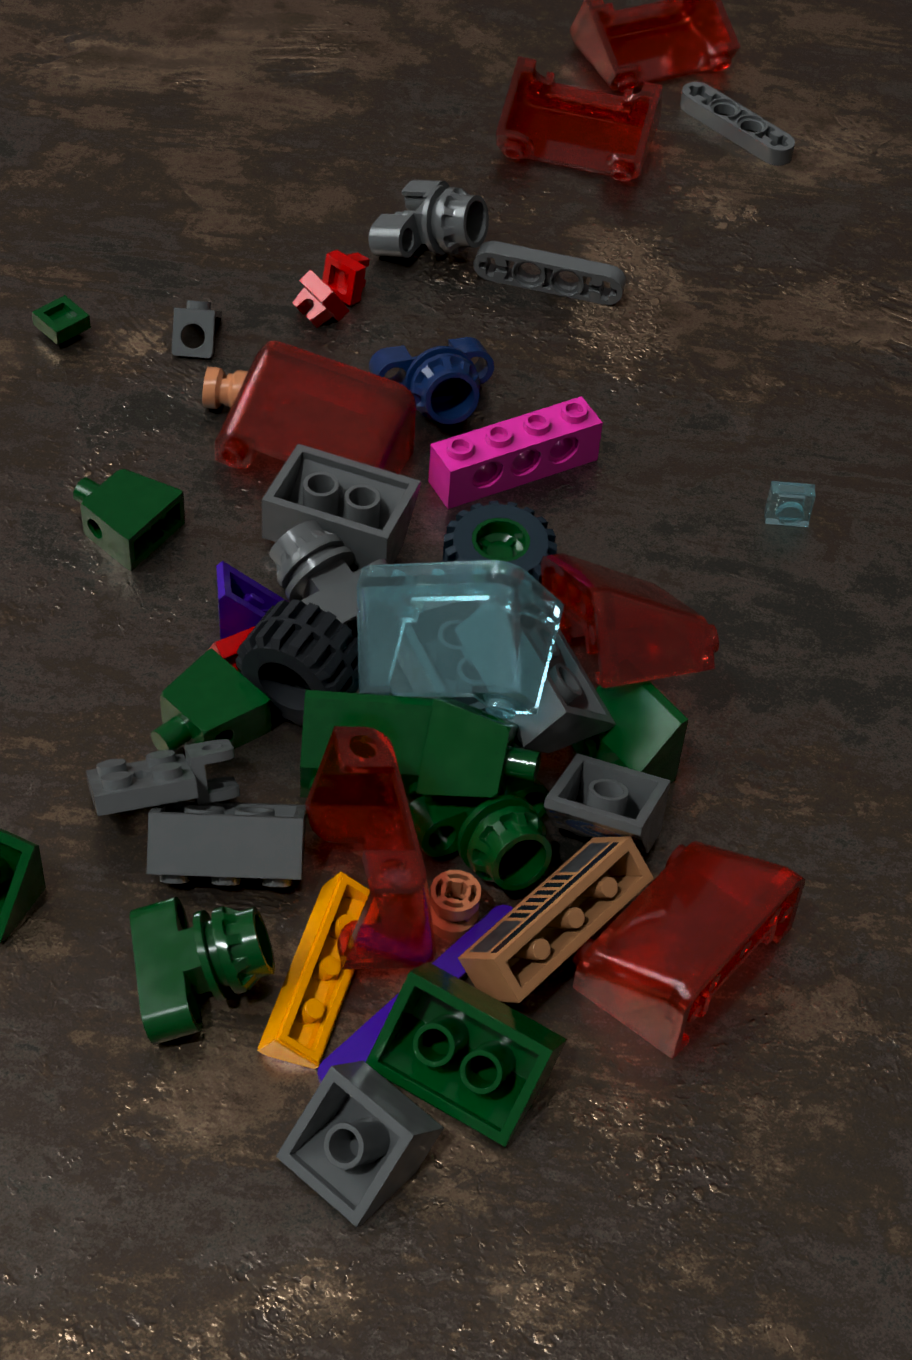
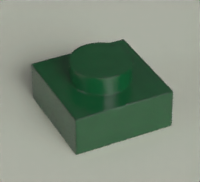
(61, 319)

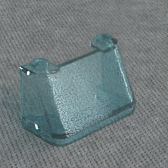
(456, 633)

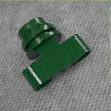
(493, 835)
(181, 962)

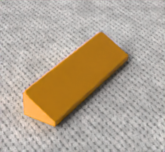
(315, 980)

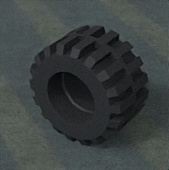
(298, 651)

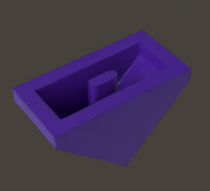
(240, 600)

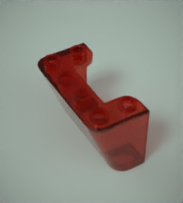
(364, 801)

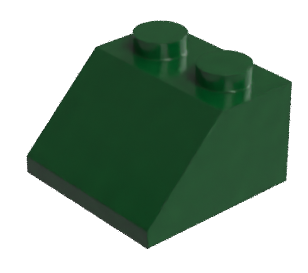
(646, 731)

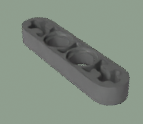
(765, 141)
(550, 266)

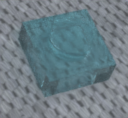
(789, 504)

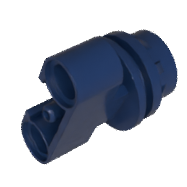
(440, 378)

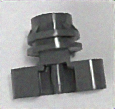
(435, 216)
(317, 570)

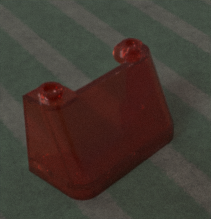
(654, 40)
(577, 124)
(319, 404)
(628, 622)
(685, 939)

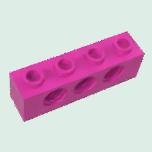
(514, 452)

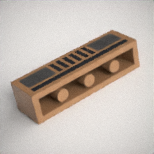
(556, 918)

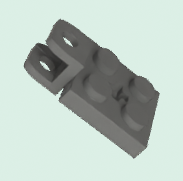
(162, 779)

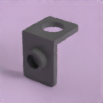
(195, 313)

